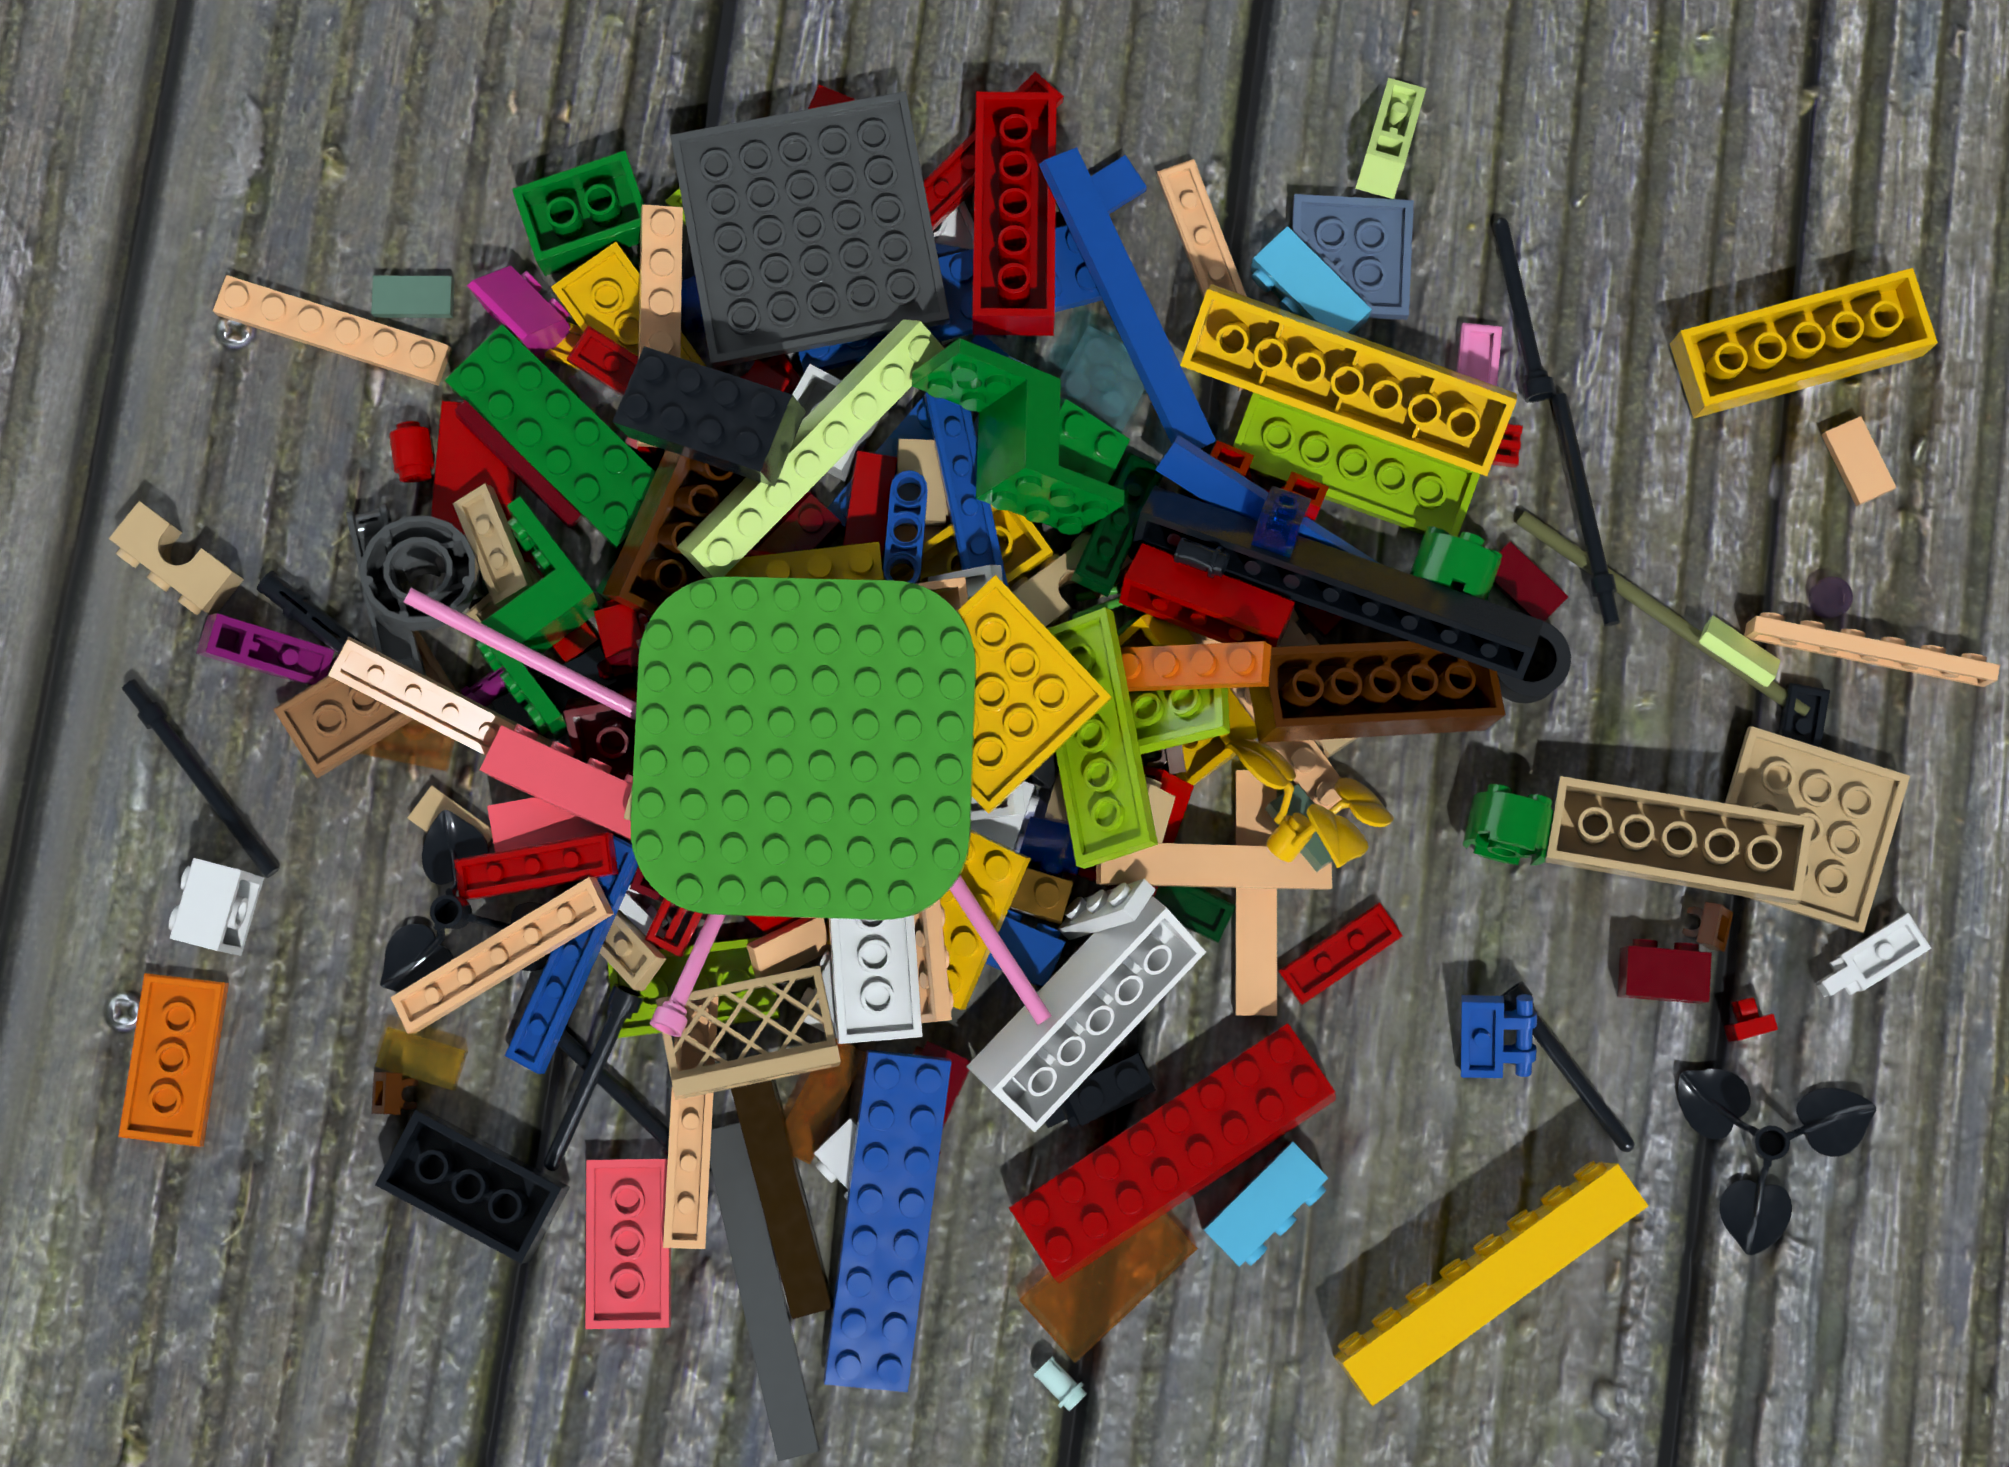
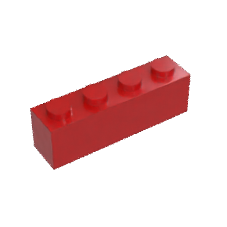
(1212, 607)

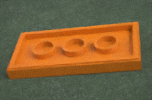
(173, 1060)

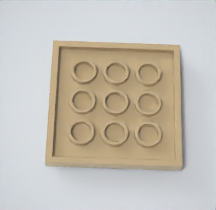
(1852, 813)

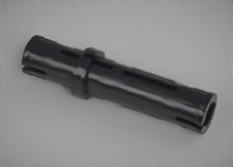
(276, 588)

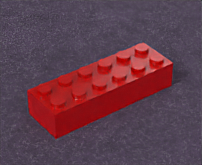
(1014, 214)

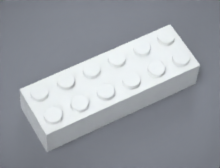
(1092, 1007)

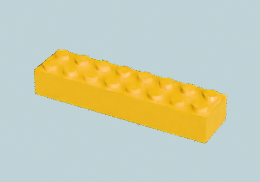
(1349, 380)
(1489, 1280)

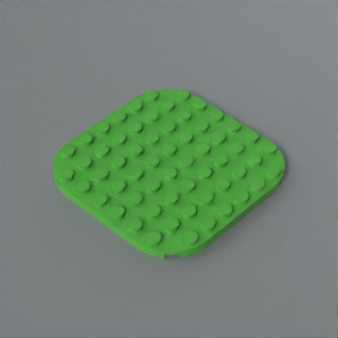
(804, 748)

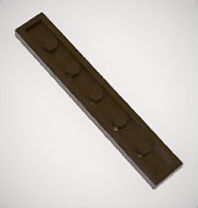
(782, 1198)

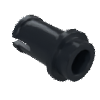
(1202, 557)

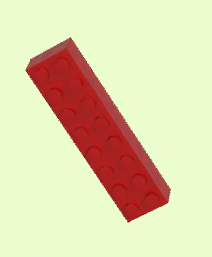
(1173, 1153)

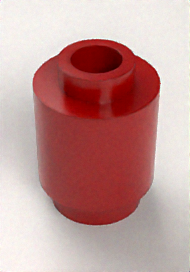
(412, 452)

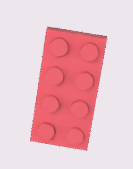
(624, 1245)

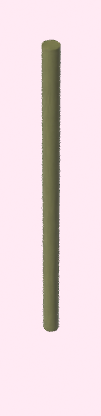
(1648, 605)

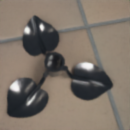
(414, 947)
(1761, 1212)

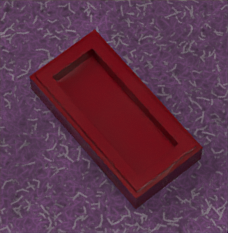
(1527, 585)

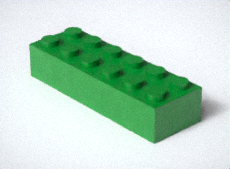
(555, 433)

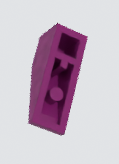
(263, 650)

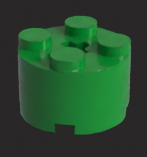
(1457, 562)
(1509, 825)

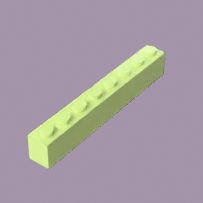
(818, 445)

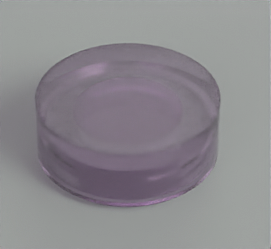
(1830, 597)

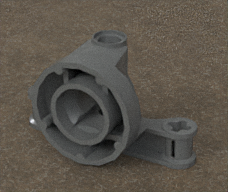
(401, 552)

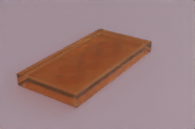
(1107, 1289)

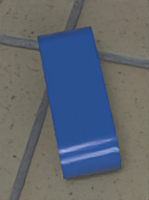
(906, 512)

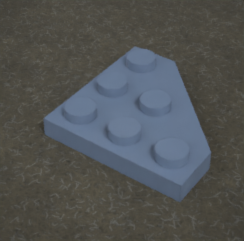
(1363, 244)

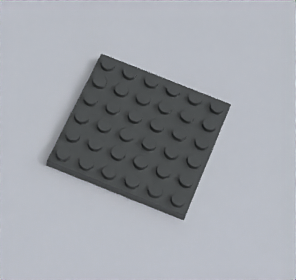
(809, 228)

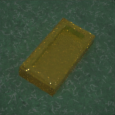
(421, 1058)

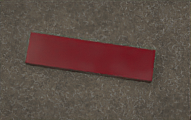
(517, 464)

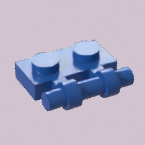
(1483, 1036)

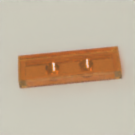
(820, 1102)

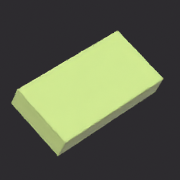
(1739, 651)

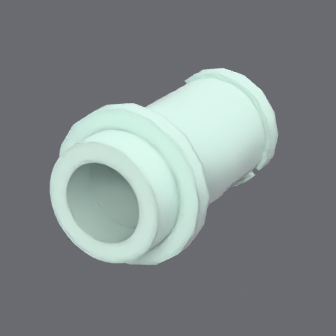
(1060, 1384)

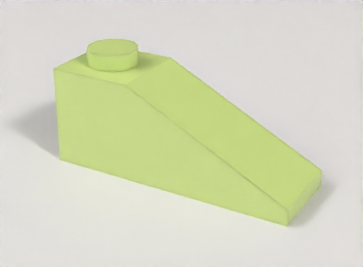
(1391, 138)

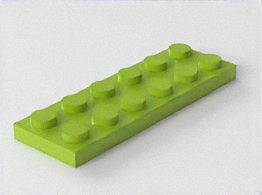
(1356, 466)
(1103, 760)

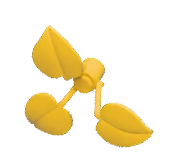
(1336, 832)

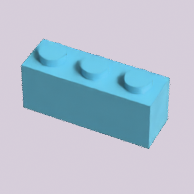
(1307, 284)
(1266, 1205)

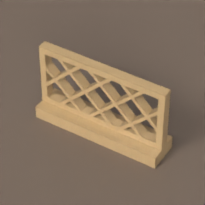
(759, 1067)

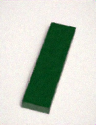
(1115, 533)

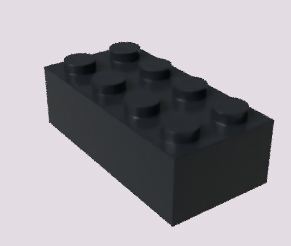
(709, 416)
(472, 1186)

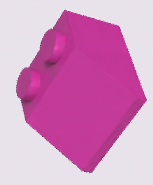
(518, 306)

